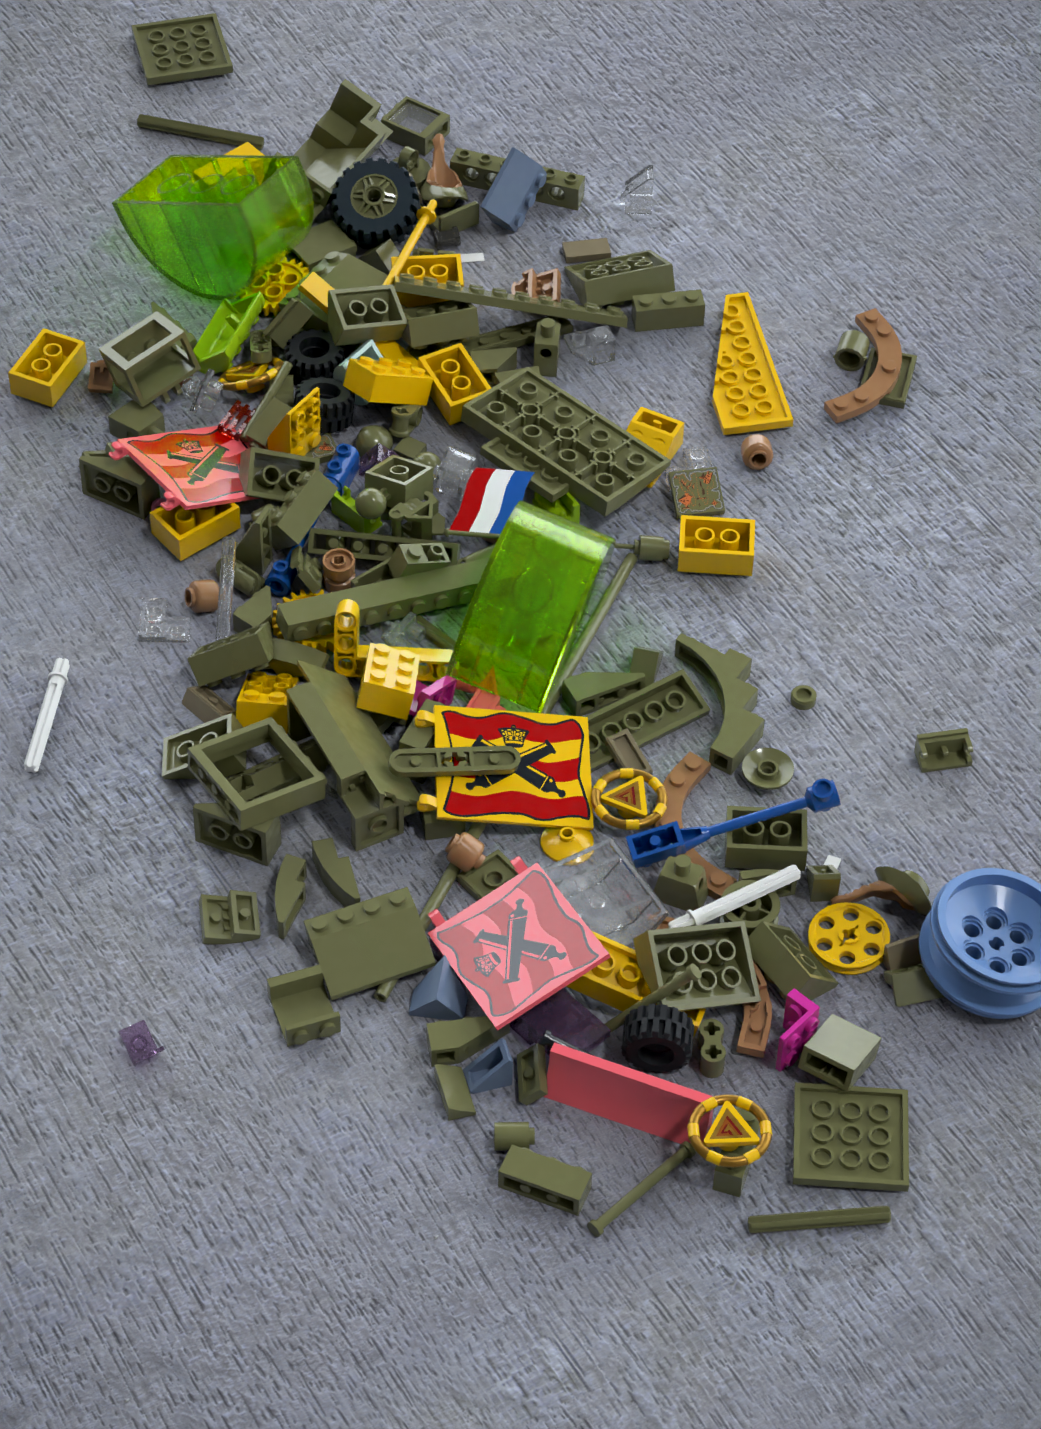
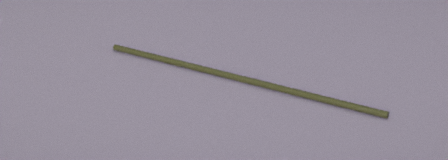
(476, 829)

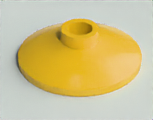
(564, 842)

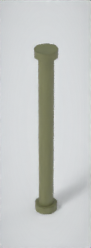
(692, 973)
(596, 1226)

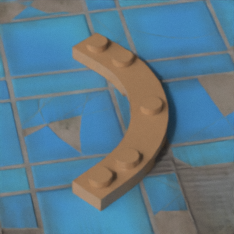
(885, 374)
(678, 786)
(756, 1017)

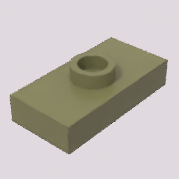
(532, 1074)

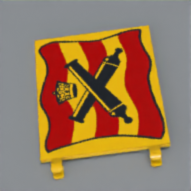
(545, 790)

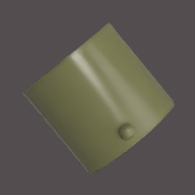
(852, 350)

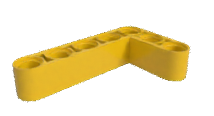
(357, 653)

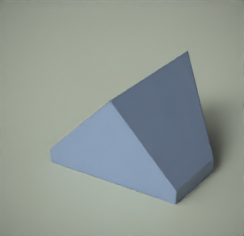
(439, 994)
(490, 1069)

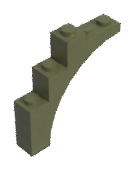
(727, 678)

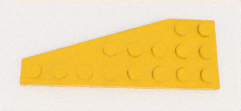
(746, 381)

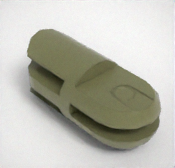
(244, 578)

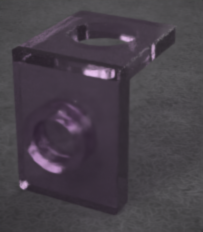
(378, 454)
(139, 1042)

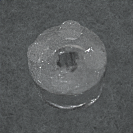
(455, 472)

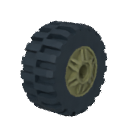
(375, 202)

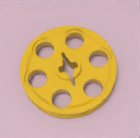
(843, 929)

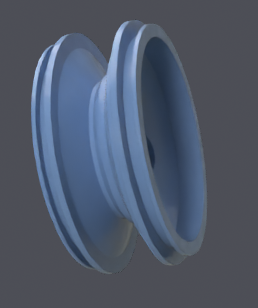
(986, 943)

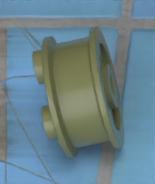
(753, 913)

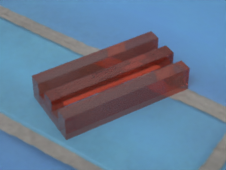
(230, 414)

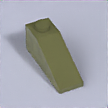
(256, 544)
(596, 690)

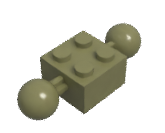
(396, 482)

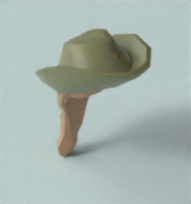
(442, 182)
(895, 885)

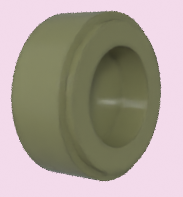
(803, 697)

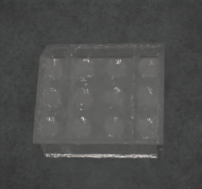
(608, 892)

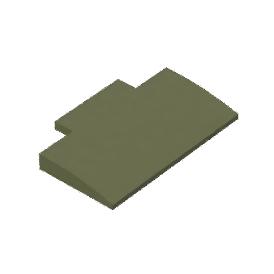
(562, 441)

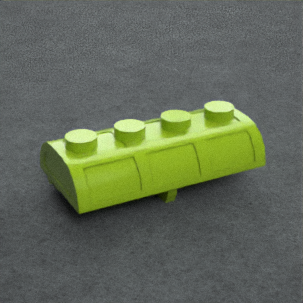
(227, 331)

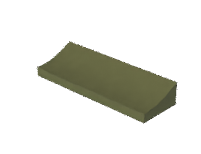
(646, 714)

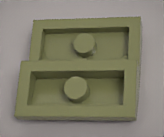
(229, 918)

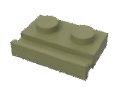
(308, 569)

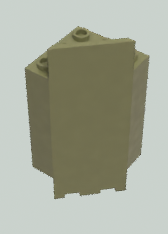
(339, 139)
(356, 753)

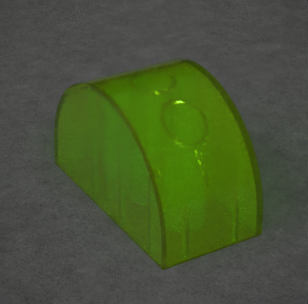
(218, 219)
(530, 605)

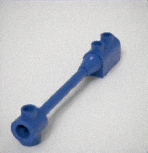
(340, 472)
(670, 840)

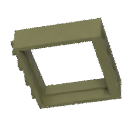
(268, 806)

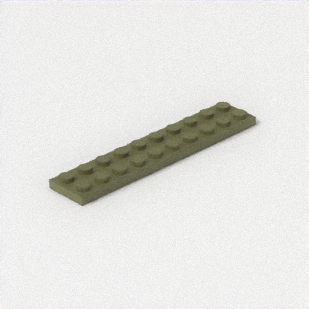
(520, 301)

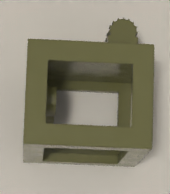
(148, 361)

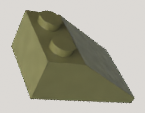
(119, 484)
(176, 749)
(219, 831)

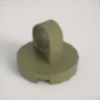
(417, 166)

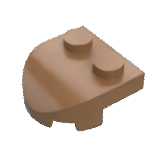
(544, 283)

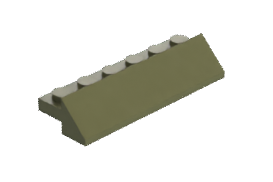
(274, 773)

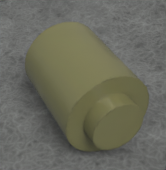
(513, 1134)

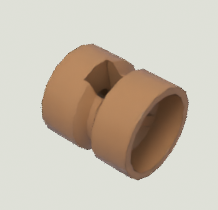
(338, 569)

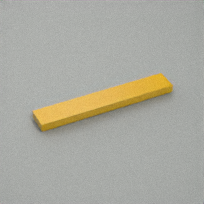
(317, 291)

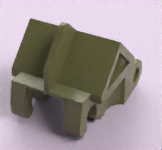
(421, 517)

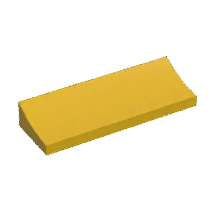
(620, 980)

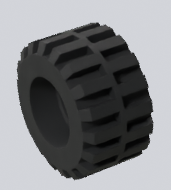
(313, 355)
(335, 404)
(657, 1038)

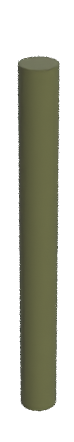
(270, 394)

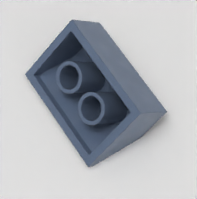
(514, 190)

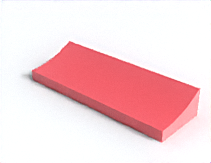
(623, 1094)

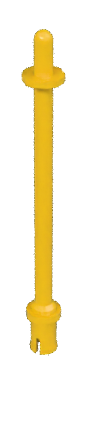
(426, 217)

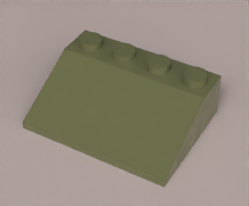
(340, 272)
(620, 278)
(369, 943)
(716, 949)

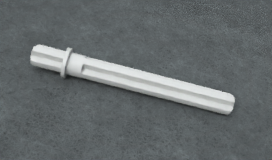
(57, 680)
(737, 898)

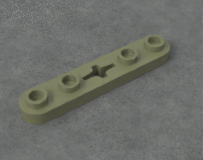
(480, 759)

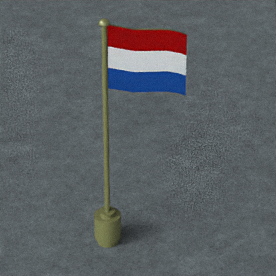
(495, 493)

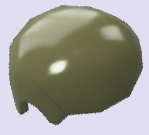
(370, 436)

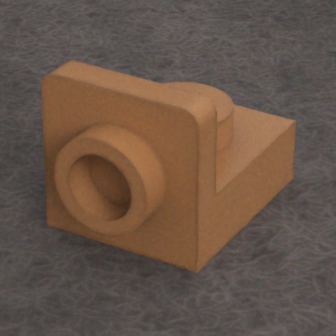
(100, 378)

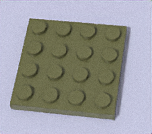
(181, 49)
(851, 1137)

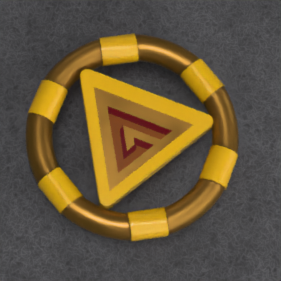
(250, 375)
(628, 799)
(730, 1131)

